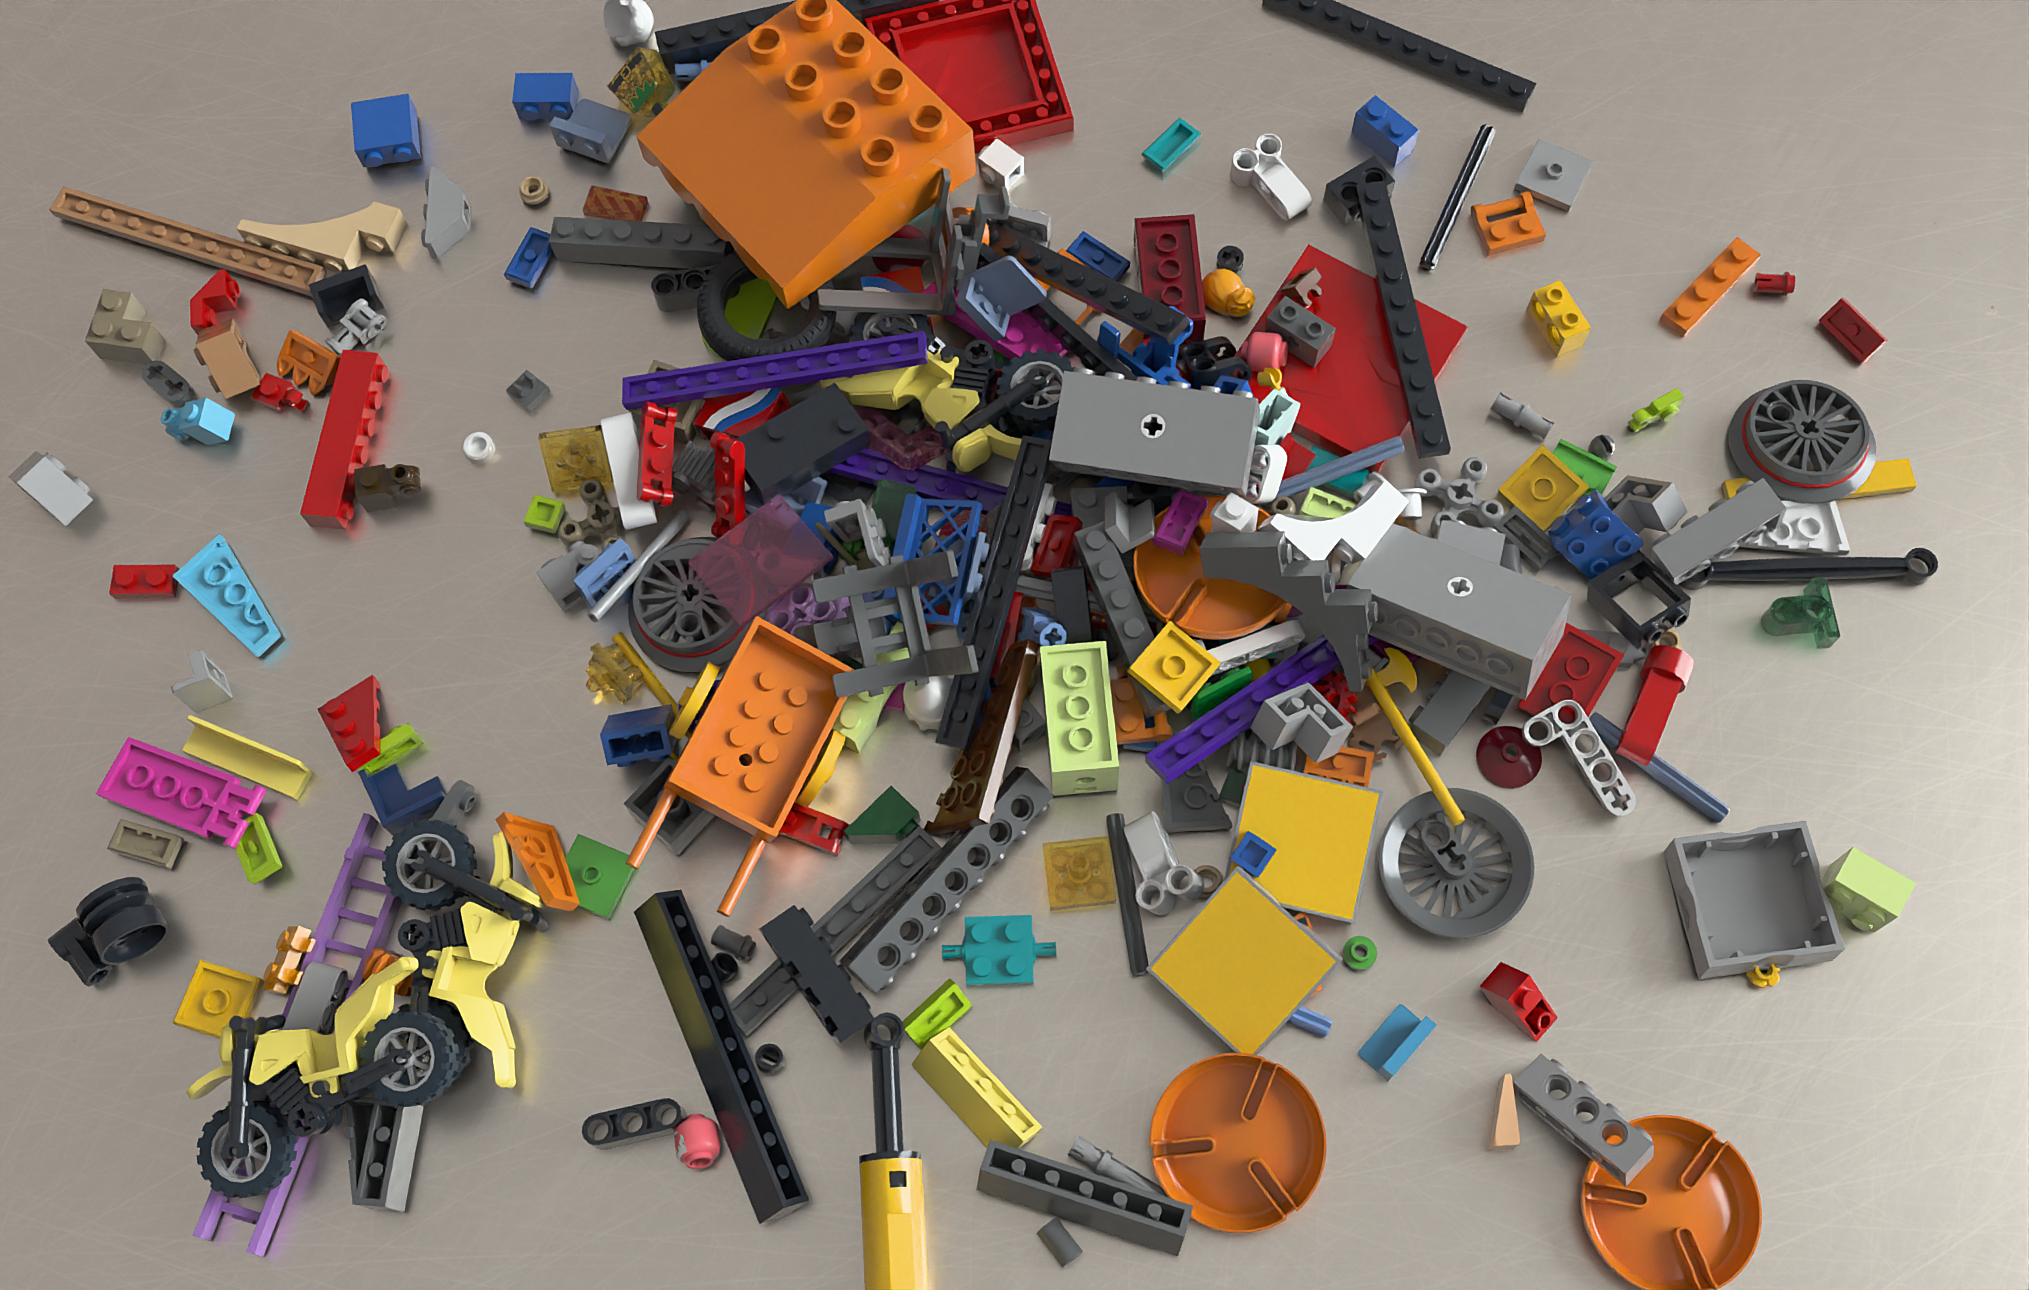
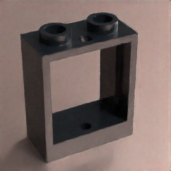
(1625, 574)

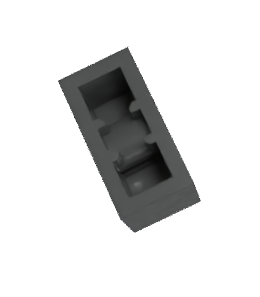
(1304, 332)

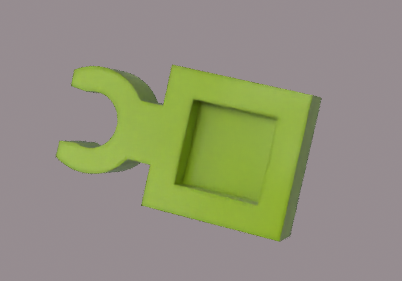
(1661, 408)

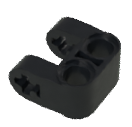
(1205, 366)

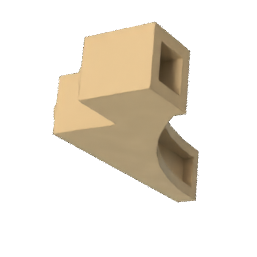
(334, 242)

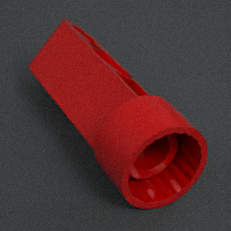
(1663, 677)

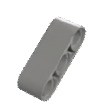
(317, 998)

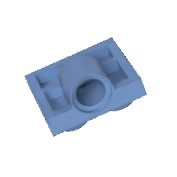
(600, 576)

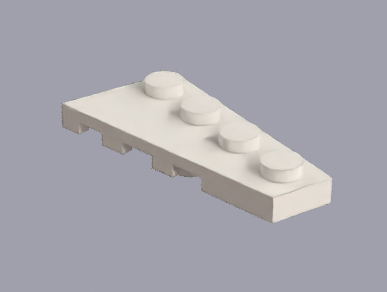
(1806, 529)

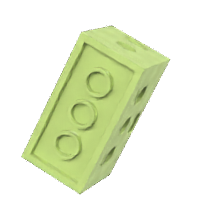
(1079, 718)

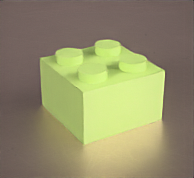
(1866, 890)

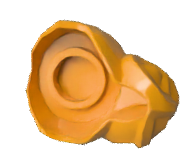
(1226, 293)

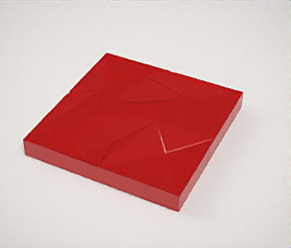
(984, 64)
(1355, 388)

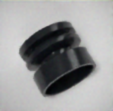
(122, 920)

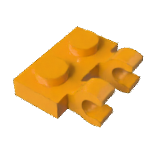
(290, 948)

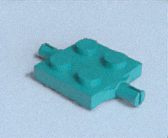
(999, 950)

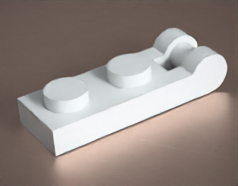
(1046, 507)

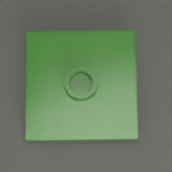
(597, 875)

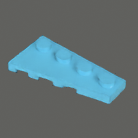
(226, 592)

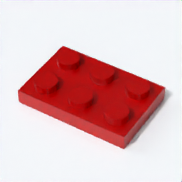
(1574, 672)

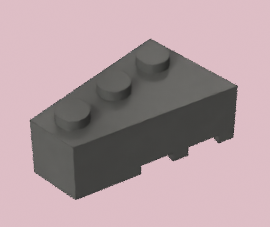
(381, 1152)

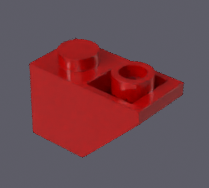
(1519, 1000)

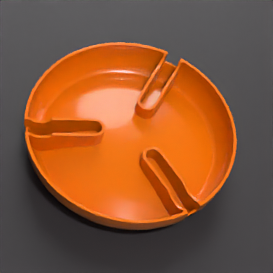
(1200, 605)
(1238, 1142)
(1683, 1217)

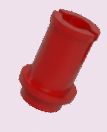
(1775, 283)

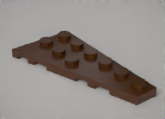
(980, 771)

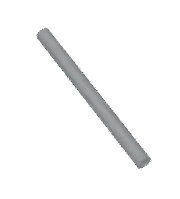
(634, 570)

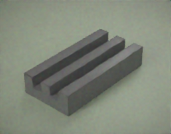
(1526, 553)

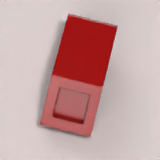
(214, 297)

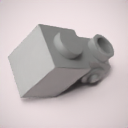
(560, 572)

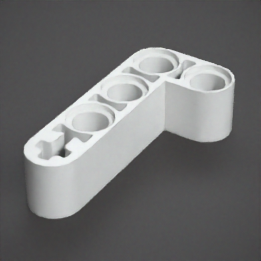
(622, 446)
(1266, 476)
(1585, 761)

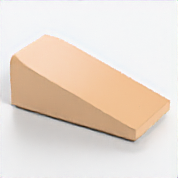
(1504, 1126)

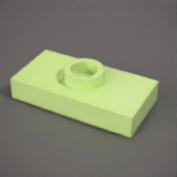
(1324, 505)

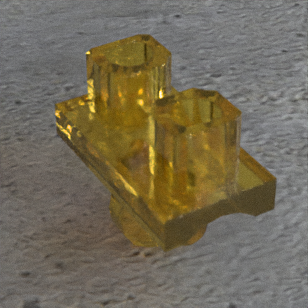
(607, 674)

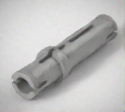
(1109, 1167)

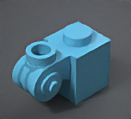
(200, 420)

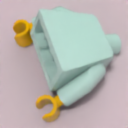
(1277, 410)

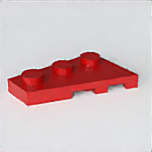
(353, 723)

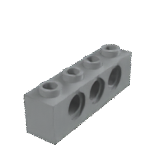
(1620, 1159)

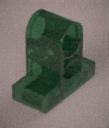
(1799, 621)

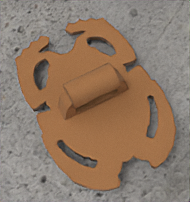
(1371, 723)

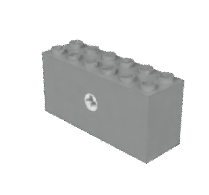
(1109, 421)
(1462, 610)

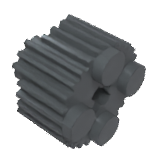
(695, 474)

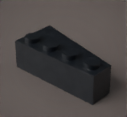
(817, 974)

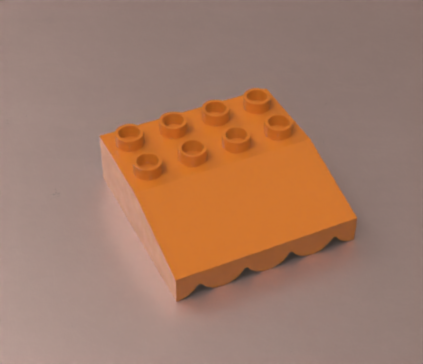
(807, 146)

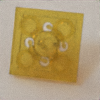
(573, 451)
(1078, 861)

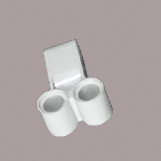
(1270, 177)
(1159, 866)

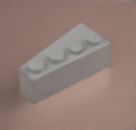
(1718, 531)

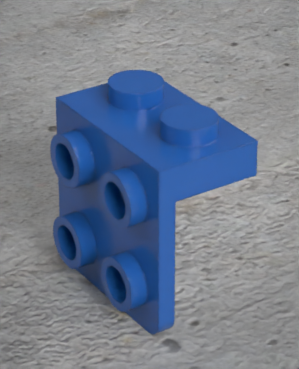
(1593, 536)

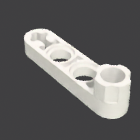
(1256, 645)

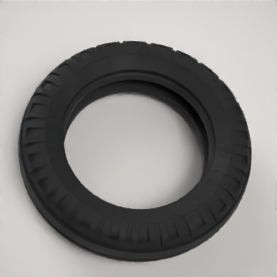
(731, 345)

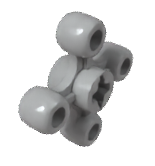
(1462, 488)

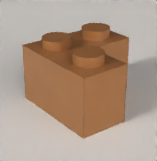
(226, 357)

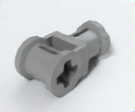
(356, 327)

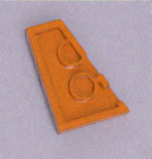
(542, 858)

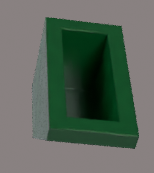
(884, 821)

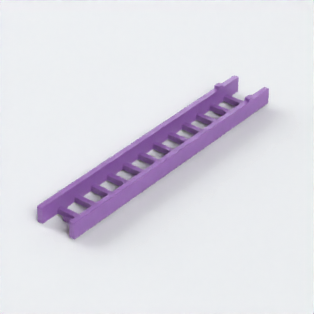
(333, 911)

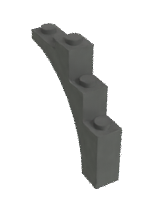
(1266, 562)

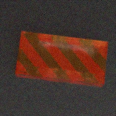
(614, 204)

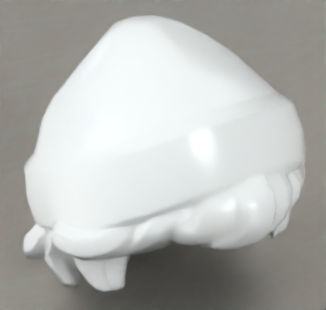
(628, 21)
(927, 701)

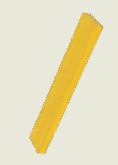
(1885, 478)

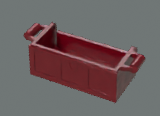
(1171, 267)

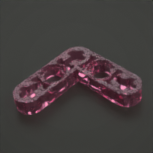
(906, 450)

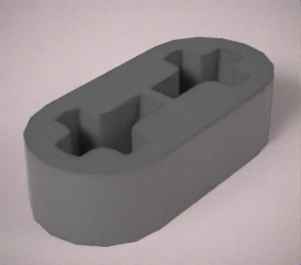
(164, 387)

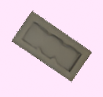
(145, 843)

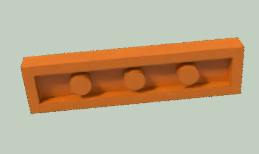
(1710, 286)

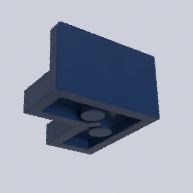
(396, 803)

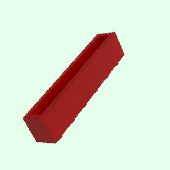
(344, 439)

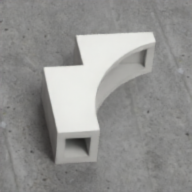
(1350, 535)

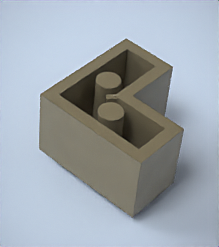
(120, 332)

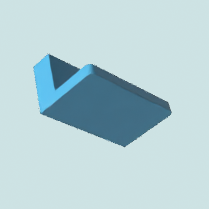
(1395, 1041)

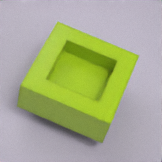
(544, 514)

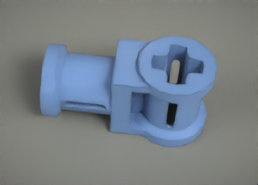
(1040, 626)

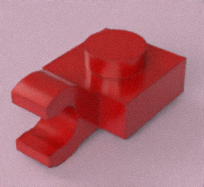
(277, 393)

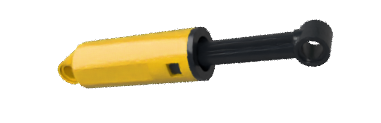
(891, 1178)

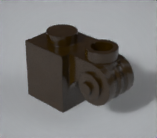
(378, 486)

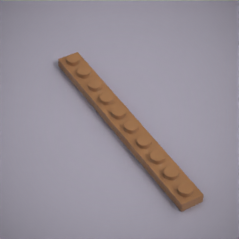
(186, 240)

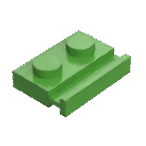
(1588, 467)

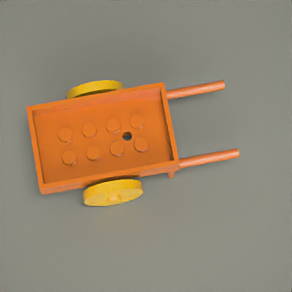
(775, 714)

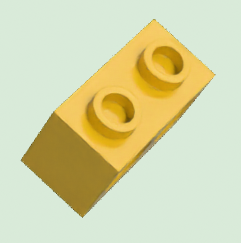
(1558, 318)

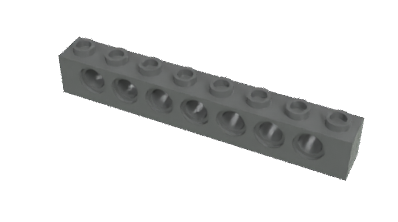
(952, 857)

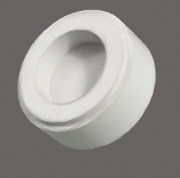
(478, 448)

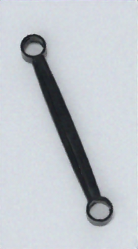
(1808, 568)

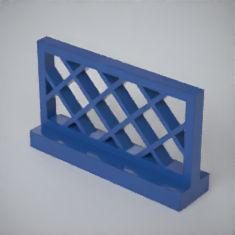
(909, 544)

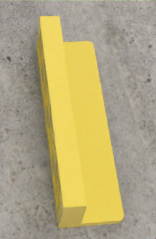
(247, 759)
(974, 1092)

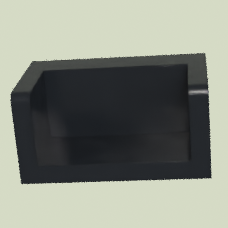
(337, 293)

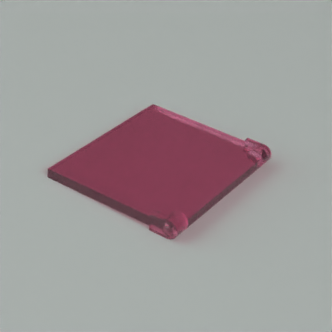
(760, 560)

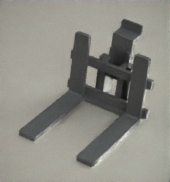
(948, 268)
(865, 629)

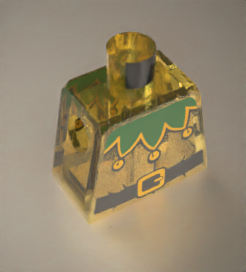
(643, 83)

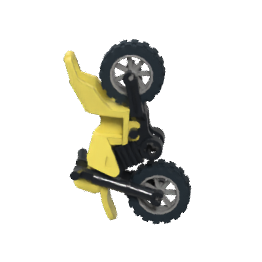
(958, 388)
(462, 944)
(314, 1078)

